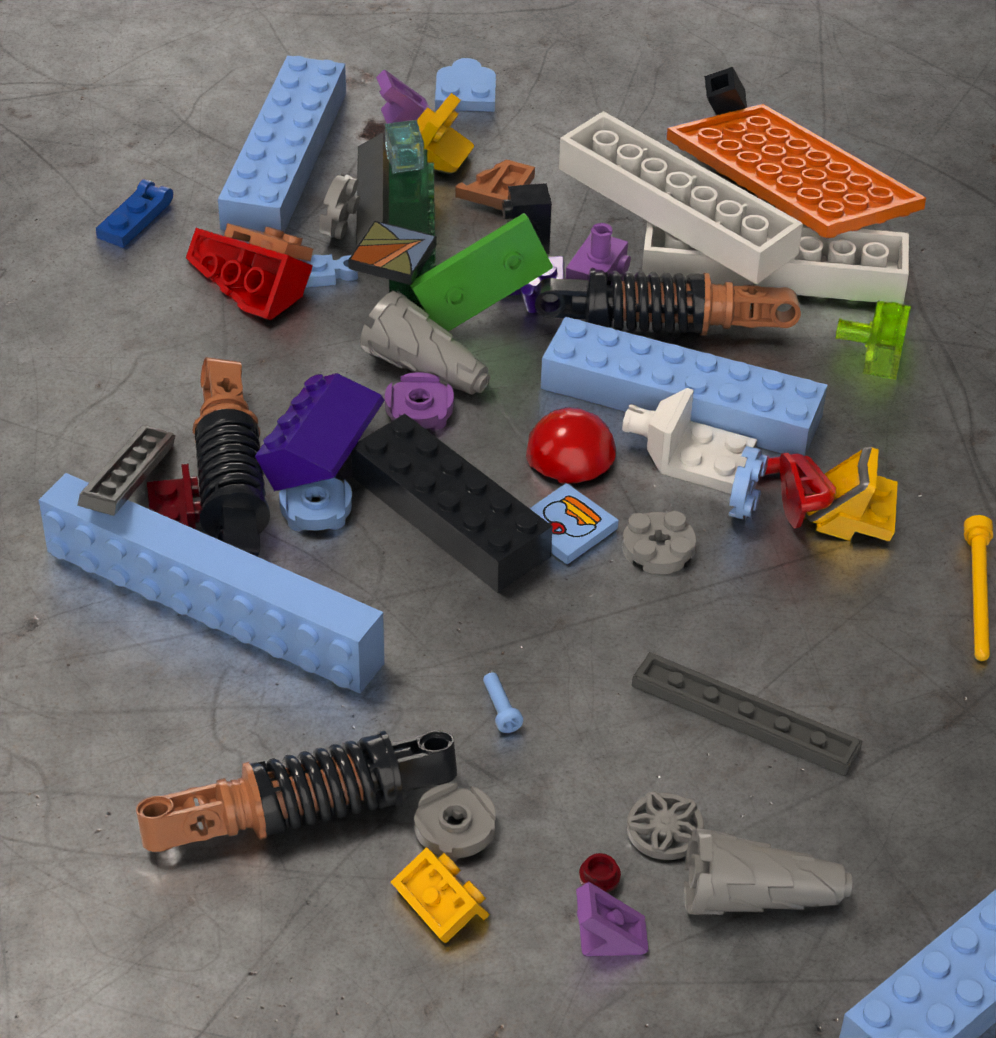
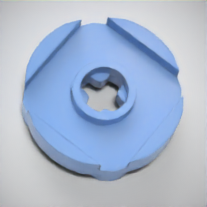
(744, 495)
(329, 513)

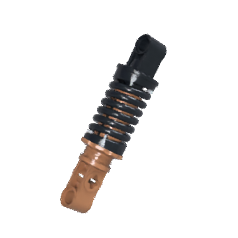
(668, 300)
(226, 449)
(300, 787)

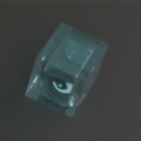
(404, 146)

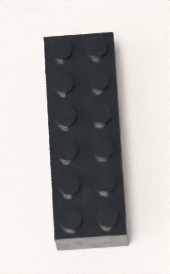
(452, 502)

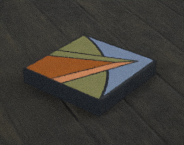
(392, 252)

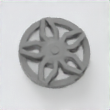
(664, 825)

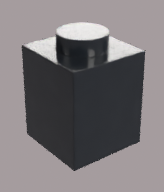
(725, 91)

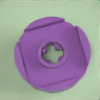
(436, 404)

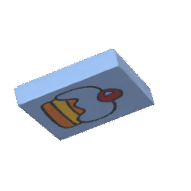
(575, 522)

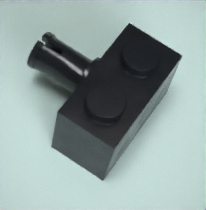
(536, 204)

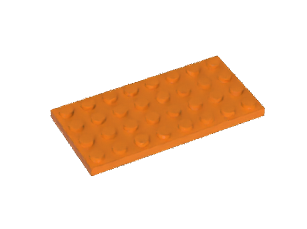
(796, 170)

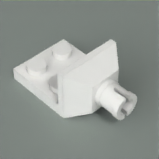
(687, 447)

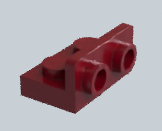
(175, 498)

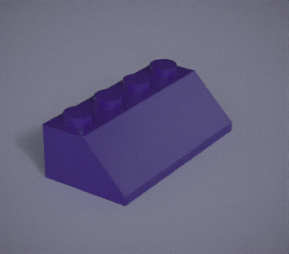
(317, 431)

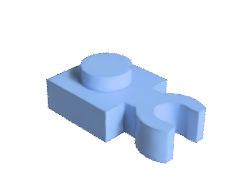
(327, 270)

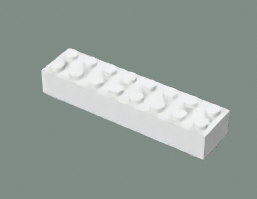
(680, 197)
(848, 267)

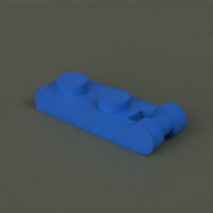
(134, 213)

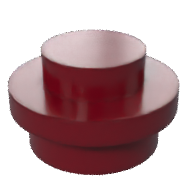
(600, 871)

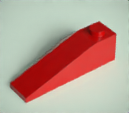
(253, 276)

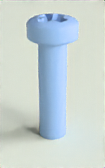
(508, 718)

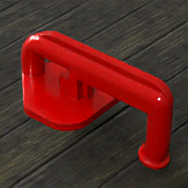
(800, 478)

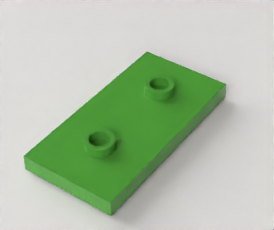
(482, 274)

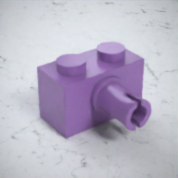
(599, 252)

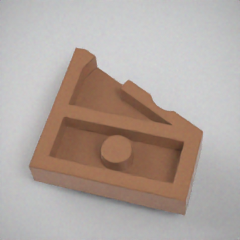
(493, 184)
(271, 239)

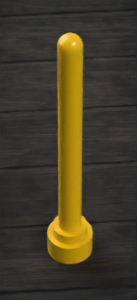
(978, 534)

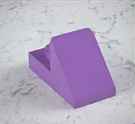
(402, 101)
(608, 924)

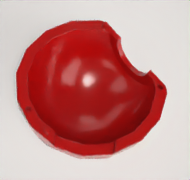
(571, 446)

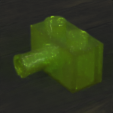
(882, 337)

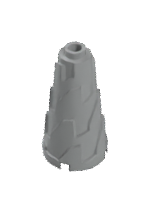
(415, 342)
(752, 876)

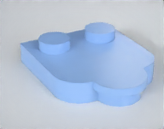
(469, 83)

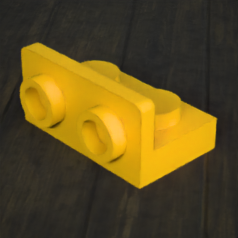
(438, 895)

